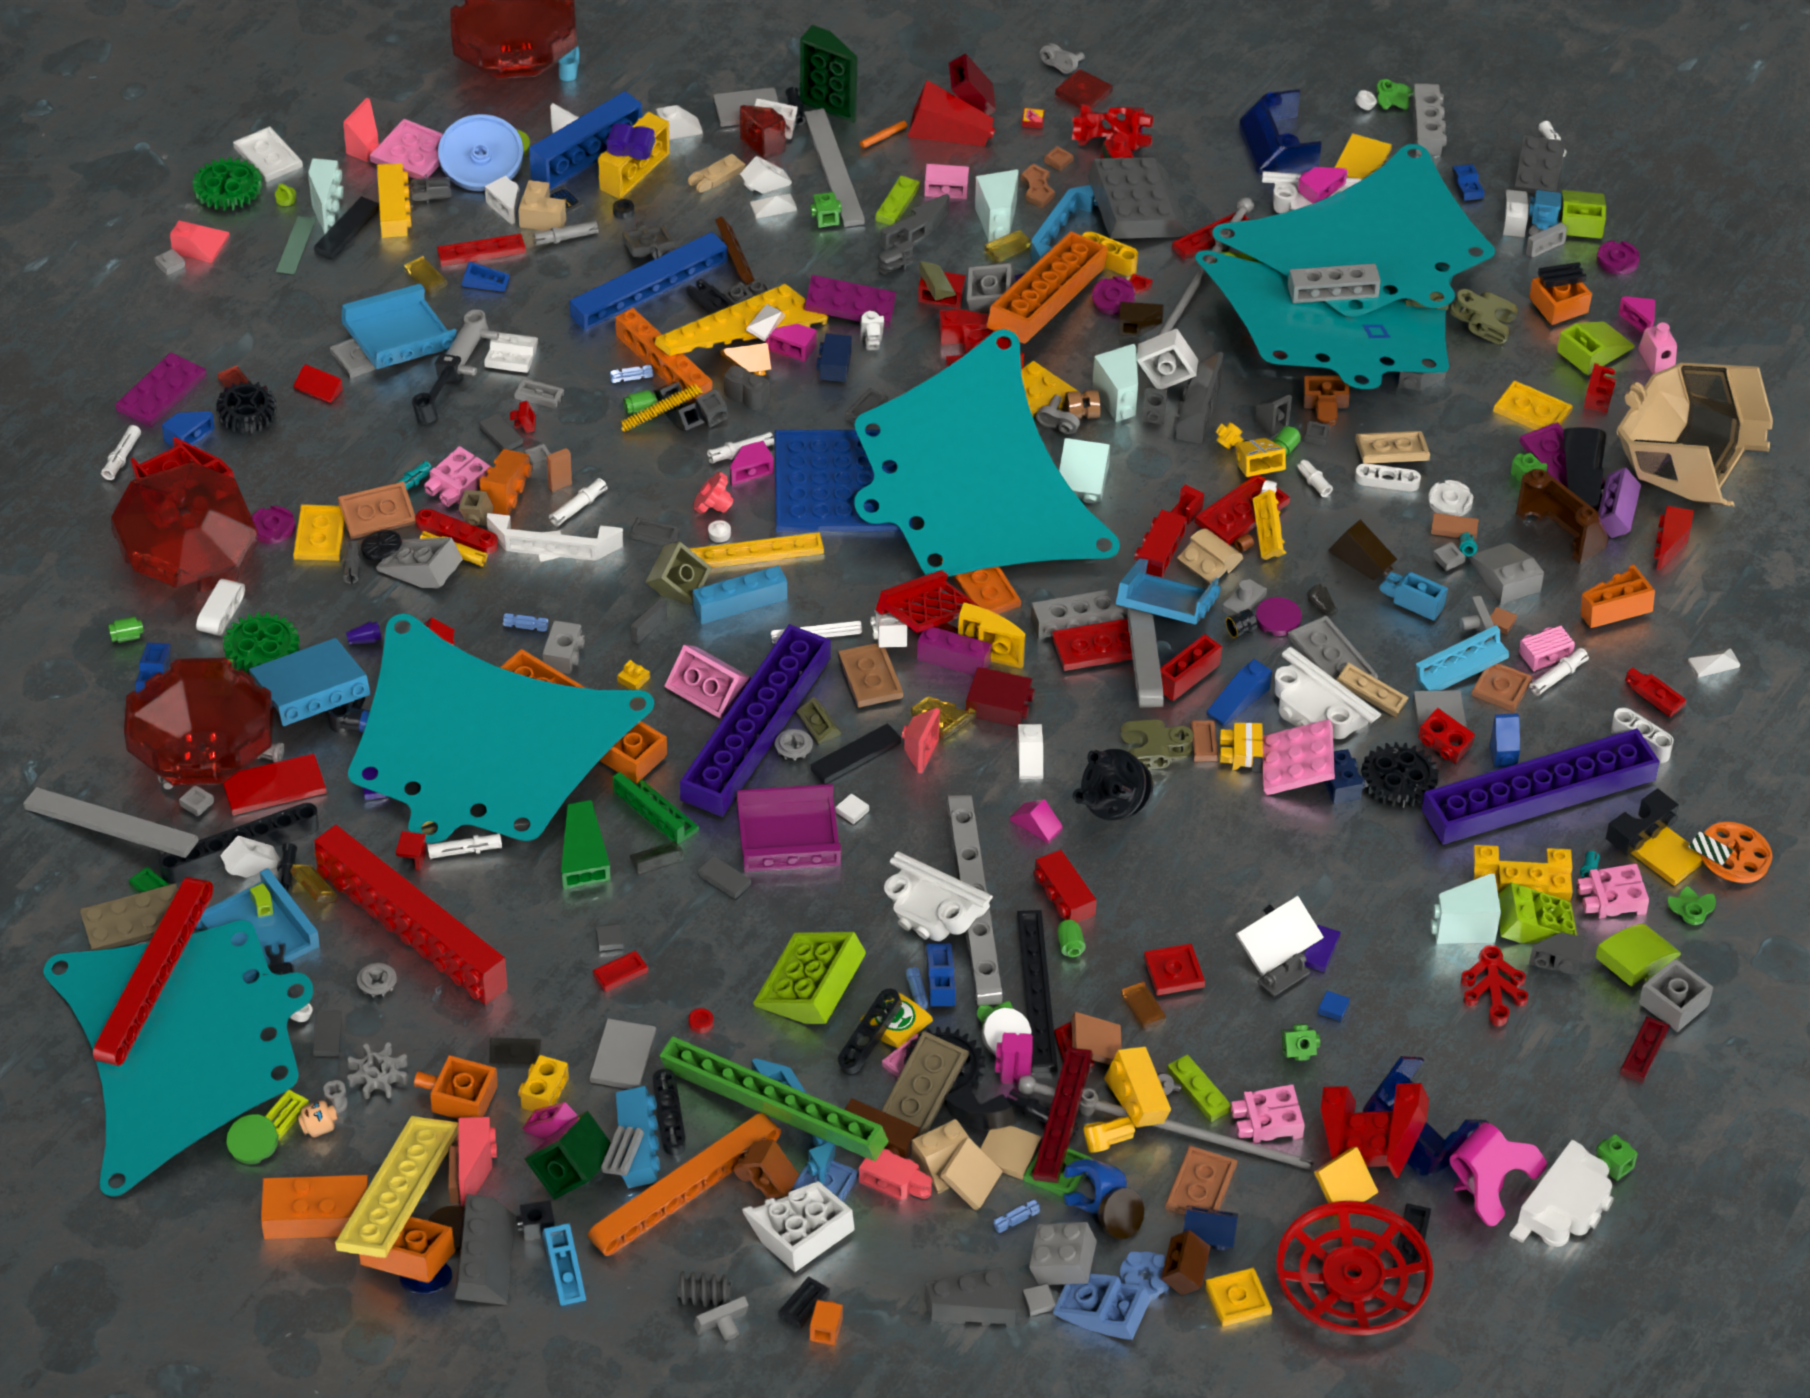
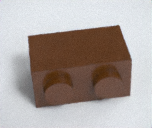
(1185, 1262)

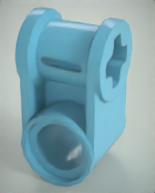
(569, 65)

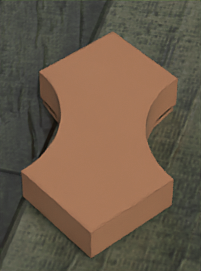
(1038, 190)

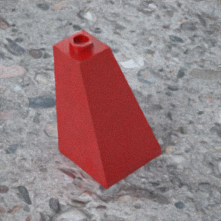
(948, 118)

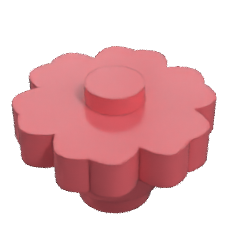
(713, 495)

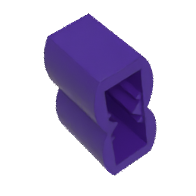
(631, 141)

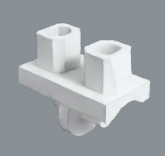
(871, 330)

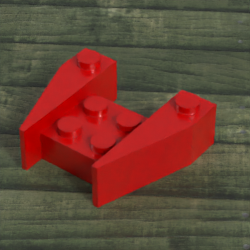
(967, 329)
(179, 455)
(1380, 1136)

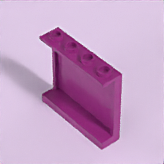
(788, 828)

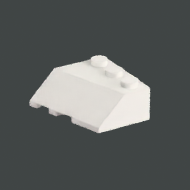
(801, 1224)

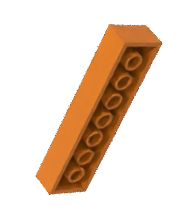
(1048, 286)
(633, 754)

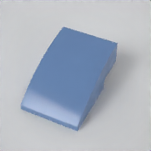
(1104, 1305)

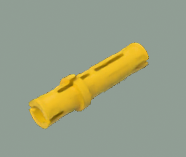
(467, 553)

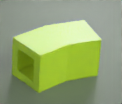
(262, 900)

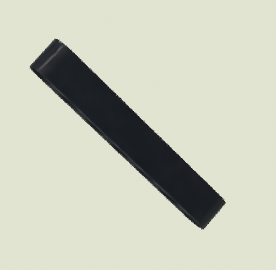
(270, 830)

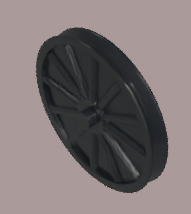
(381, 544)

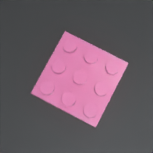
(412, 146)
(1298, 757)

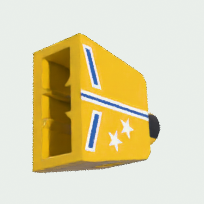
(1260, 457)

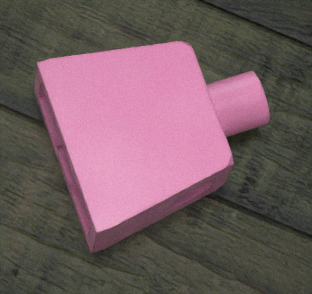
(1658, 348)

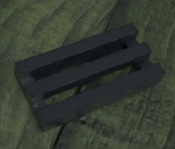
(1562, 275)
(802, 1319)

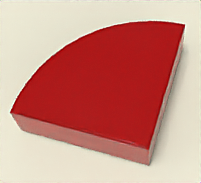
(1140, 283)

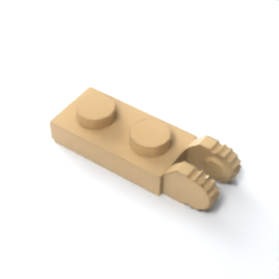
(716, 173)

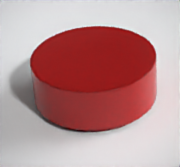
(700, 1020)

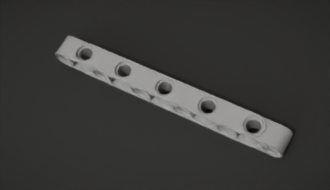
(970, 870)

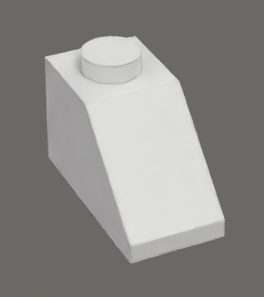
(680, 122)
(764, 176)
(503, 198)
(1030, 751)
(249, 857)

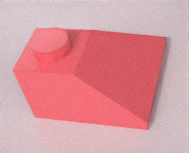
(361, 132)
(197, 241)
(922, 737)

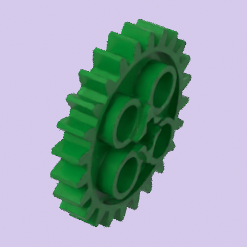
(237, 178)
(259, 640)

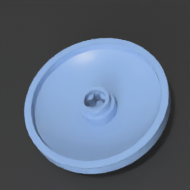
(480, 151)

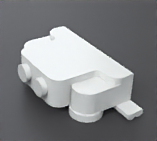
(1286, 190)
(1314, 696)
(933, 900)
(1566, 1198)

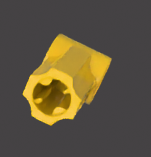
(1103, 1134)

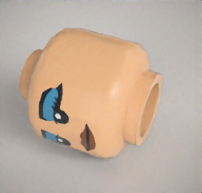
(317, 1118)

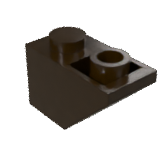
(1139, 318)

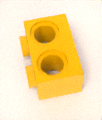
(544, 1083)

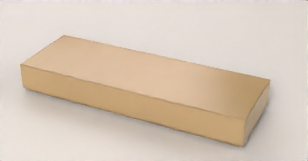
(1372, 690)

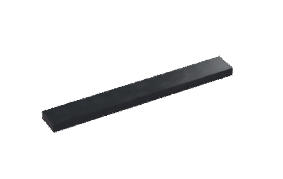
(1037, 990)

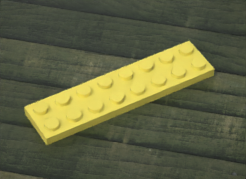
(397, 1187)

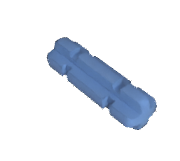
(631, 373)
(525, 622)
(916, 987)
(1016, 1215)

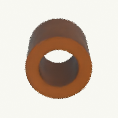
(1243, 543)

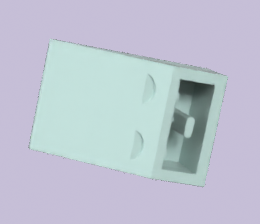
(325, 190)

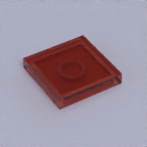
(1083, 89)

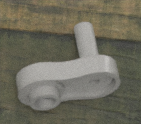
(1061, 59)
(1053, 418)

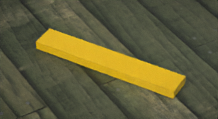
(761, 550)

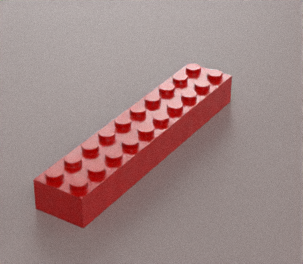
(410, 915)

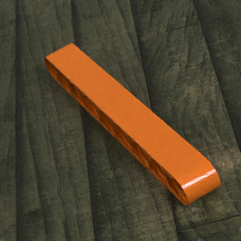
(680, 1186)

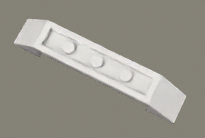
(557, 545)

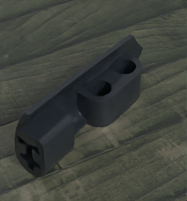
(1584, 462)

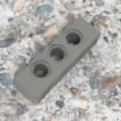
(1428, 118)
(1334, 283)
(1076, 611)

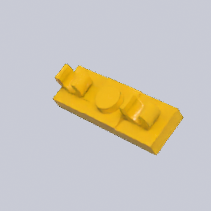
(1268, 525)

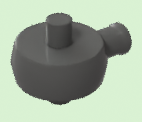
(1168, 1084)

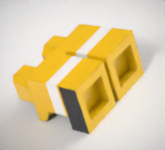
(1246, 746)

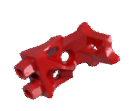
(1090, 124)

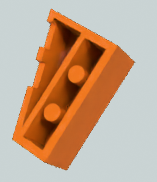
(506, 480)
(1618, 599)

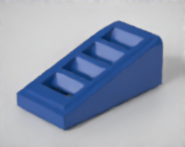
(478, 277)

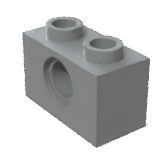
(563, 646)

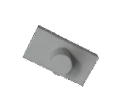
(1545, 240)
(1245, 597)
(1479, 617)
(723, 1318)

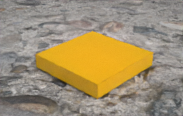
(1346, 1178)
(1238, 1297)

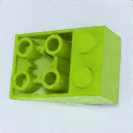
(1583, 213)
(1592, 343)
(1533, 915)

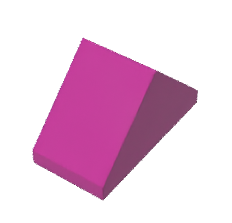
(1638, 312)
(1038, 819)

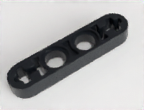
(873, 1032)
(669, 1111)

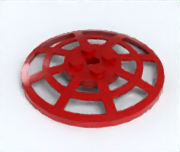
(1358, 1259)

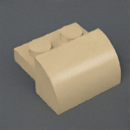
(1209, 556)

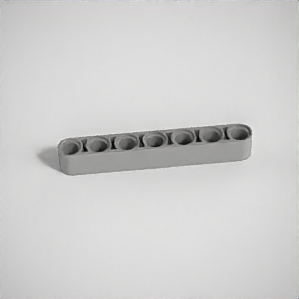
(1145, 659)

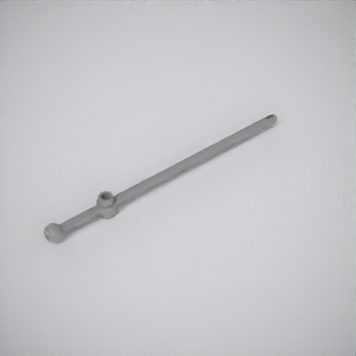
(1244, 207)
(1090, 1103)

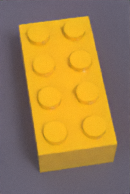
(620, 173)

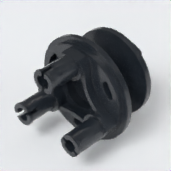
(1114, 785)

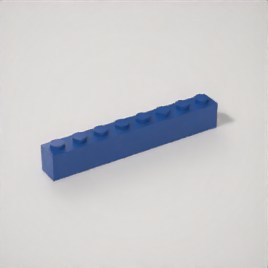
(648, 281)

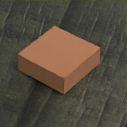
(1058, 158)
(1503, 619)

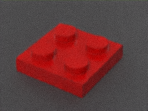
(1174, 969)

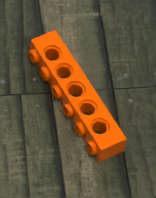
(640, 338)

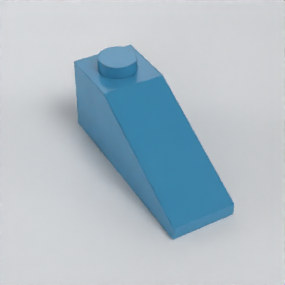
(564, 1264)

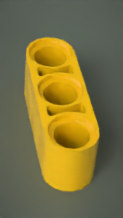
(1119, 257)

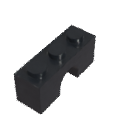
(1631, 833)

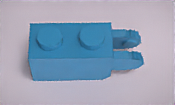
(1545, 209)
(1415, 593)

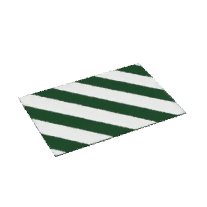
(1710, 848)

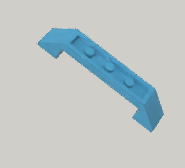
(1074, 198)
(820, 1157)

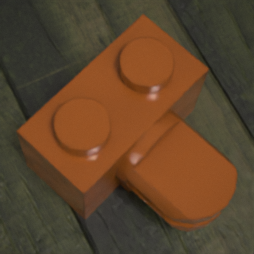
(1325, 395)
(767, 1169)

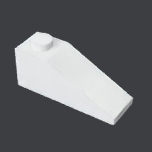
(1515, 213)

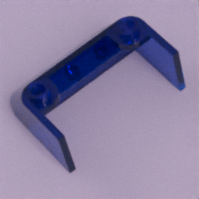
(1266, 146)
(1431, 1150)

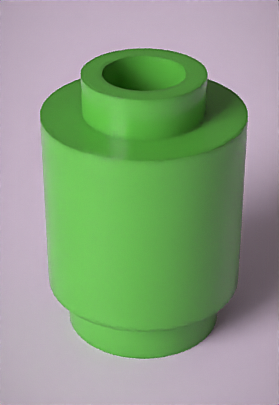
(638, 401)
(1288, 438)
(125, 629)
(1071, 938)

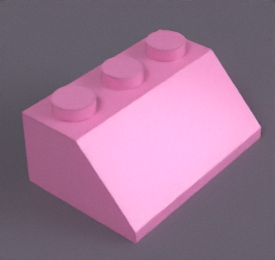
(706, 680)

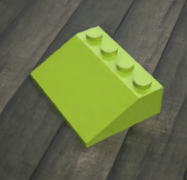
(811, 976)

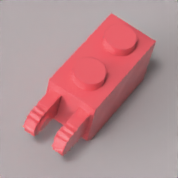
(895, 1176)

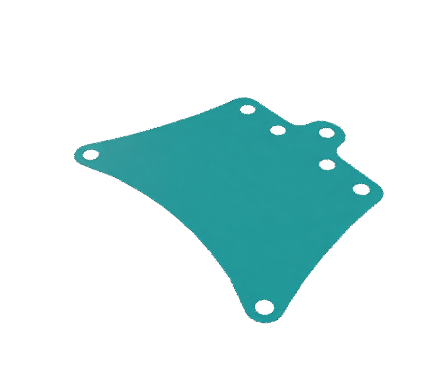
(1391, 219)
(1312, 328)
(974, 471)
(481, 736)
(198, 1050)

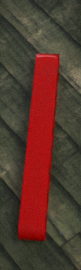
(153, 971)

